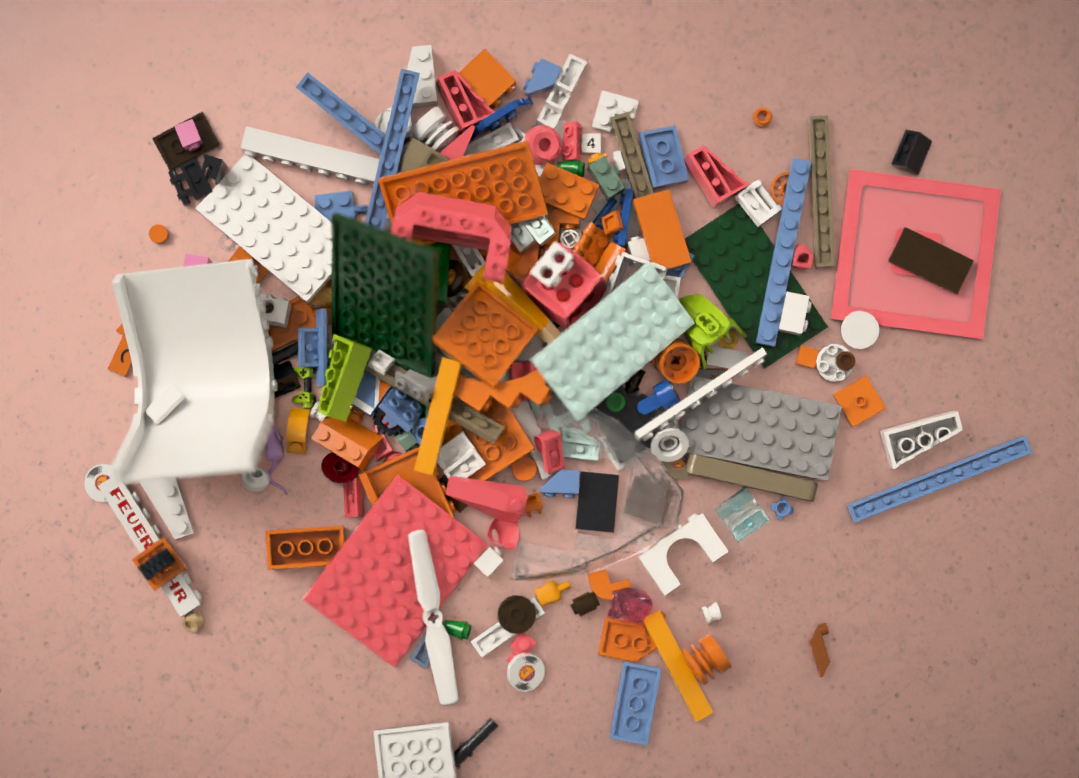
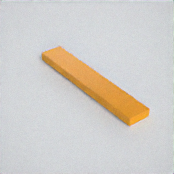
(438, 416)
(677, 666)

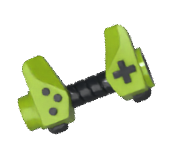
(306, 398)

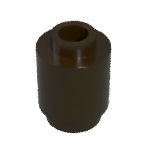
(585, 603)

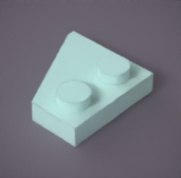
(577, 446)

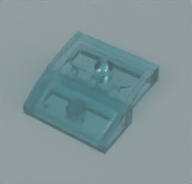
(741, 514)

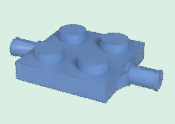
(338, 202)

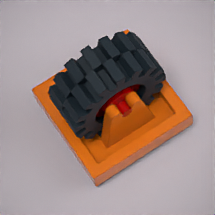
(159, 564)

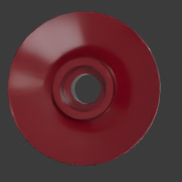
(333, 463)

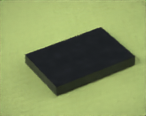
(597, 501)

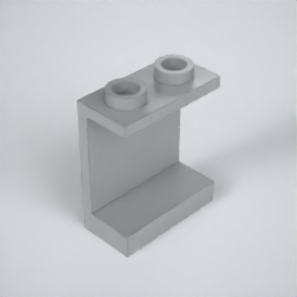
(418, 384)

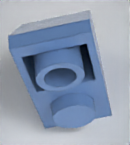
(543, 78)
(563, 482)

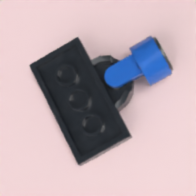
(642, 408)

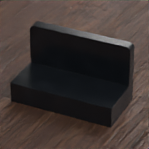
(912, 151)
(286, 379)

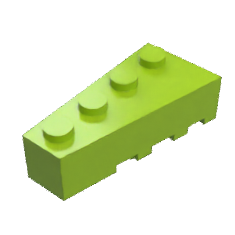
(343, 377)

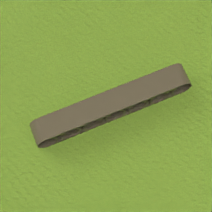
(751, 477)

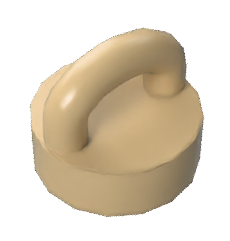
(192, 622)

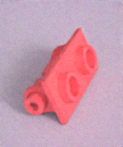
(571, 135)

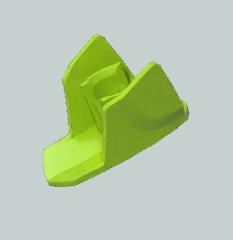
(708, 326)

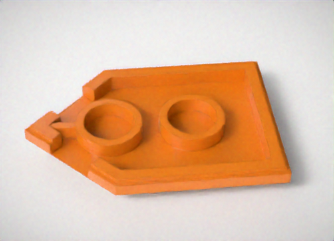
(625, 640)

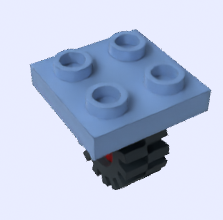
(397, 413)

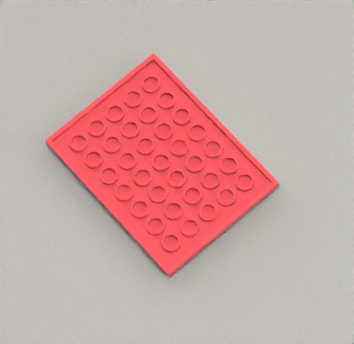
(372, 580)

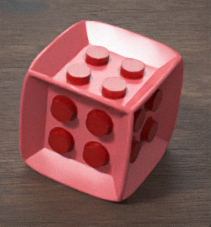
(573, 296)

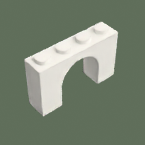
(696, 529)

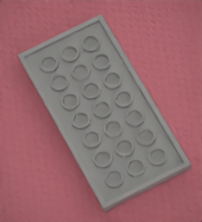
(763, 429)

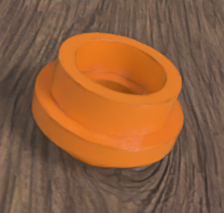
(764, 111)

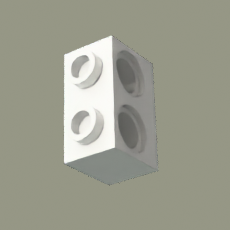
(548, 262)

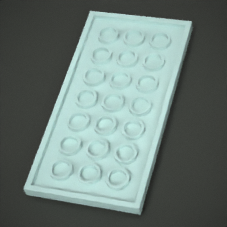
(612, 341)

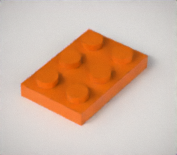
(567, 191)

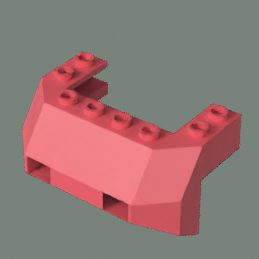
(457, 224)

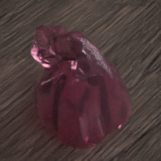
(631, 605)

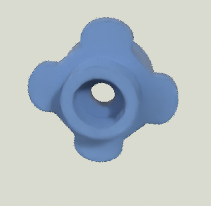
(782, 503)

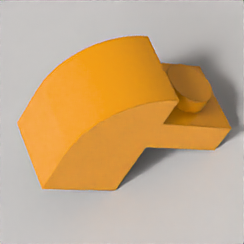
(297, 430)

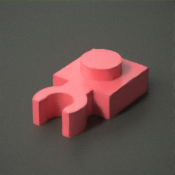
(384, 448)

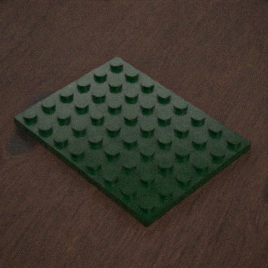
(384, 292)

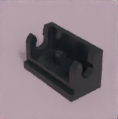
(215, 166)

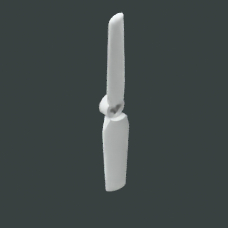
(436, 638)

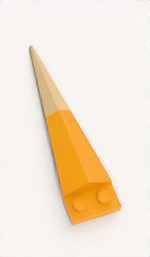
(520, 302)

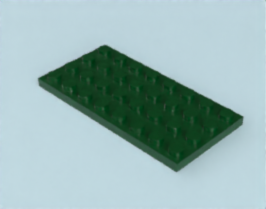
(736, 265)

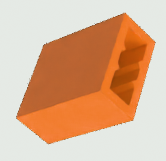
(488, 78)

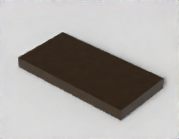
(930, 260)

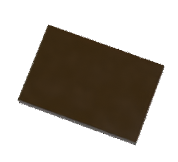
(172, 149)

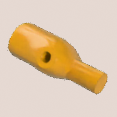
(550, 592)

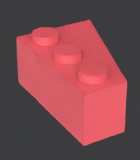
(462, 102)
(713, 176)

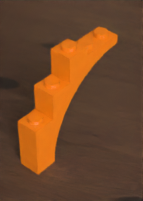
(558, 220)
(508, 393)

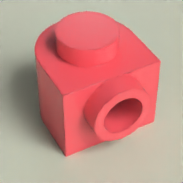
(802, 257)

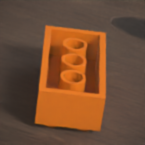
(303, 546)

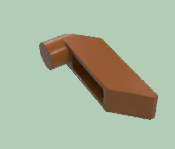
(818, 648)

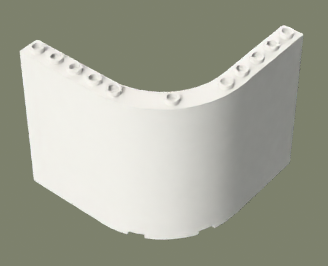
(212, 343)

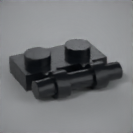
(195, 178)

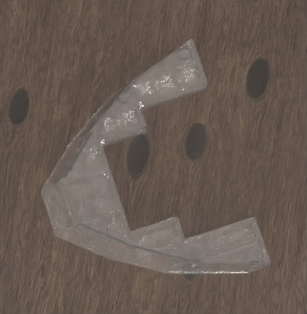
(647, 511)

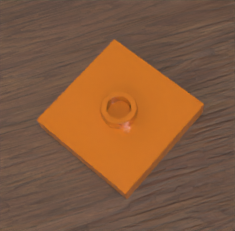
(859, 401)

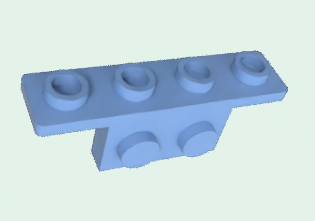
(313, 346)

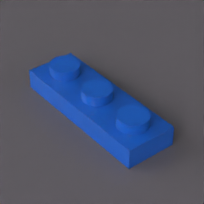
(625, 200)

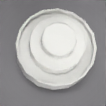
(255, 480)

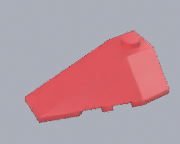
(495, 499)

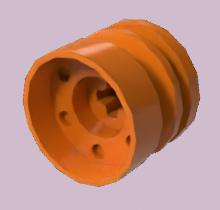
(684, 365)
(706, 659)

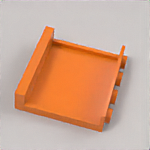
(379, 477)

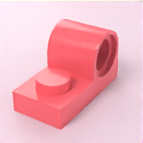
(551, 448)

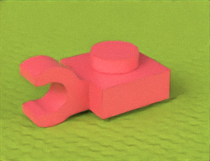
(521, 644)

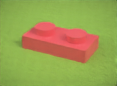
(353, 498)

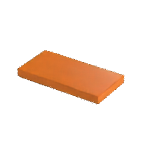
(661, 229)

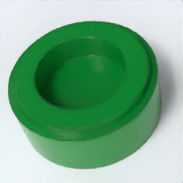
(615, 402)

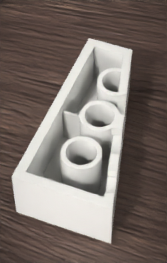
(915, 437)

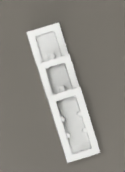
(561, 91)

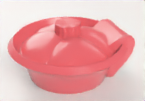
(544, 144)

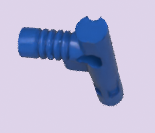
(607, 208)

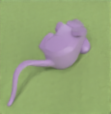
(274, 452)

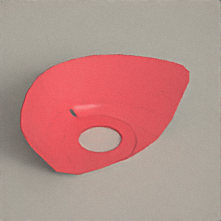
(507, 534)

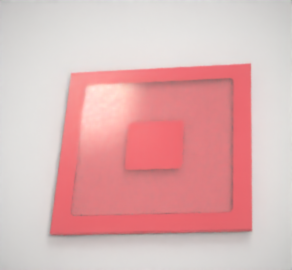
(945, 212)

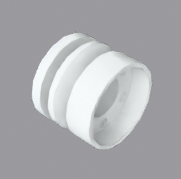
(434, 131)

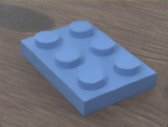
(663, 156)

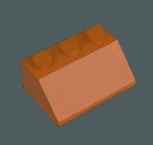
(348, 440)

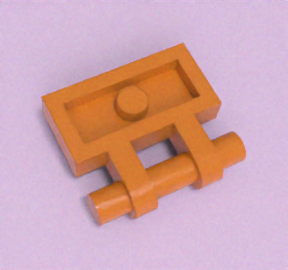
(591, 244)

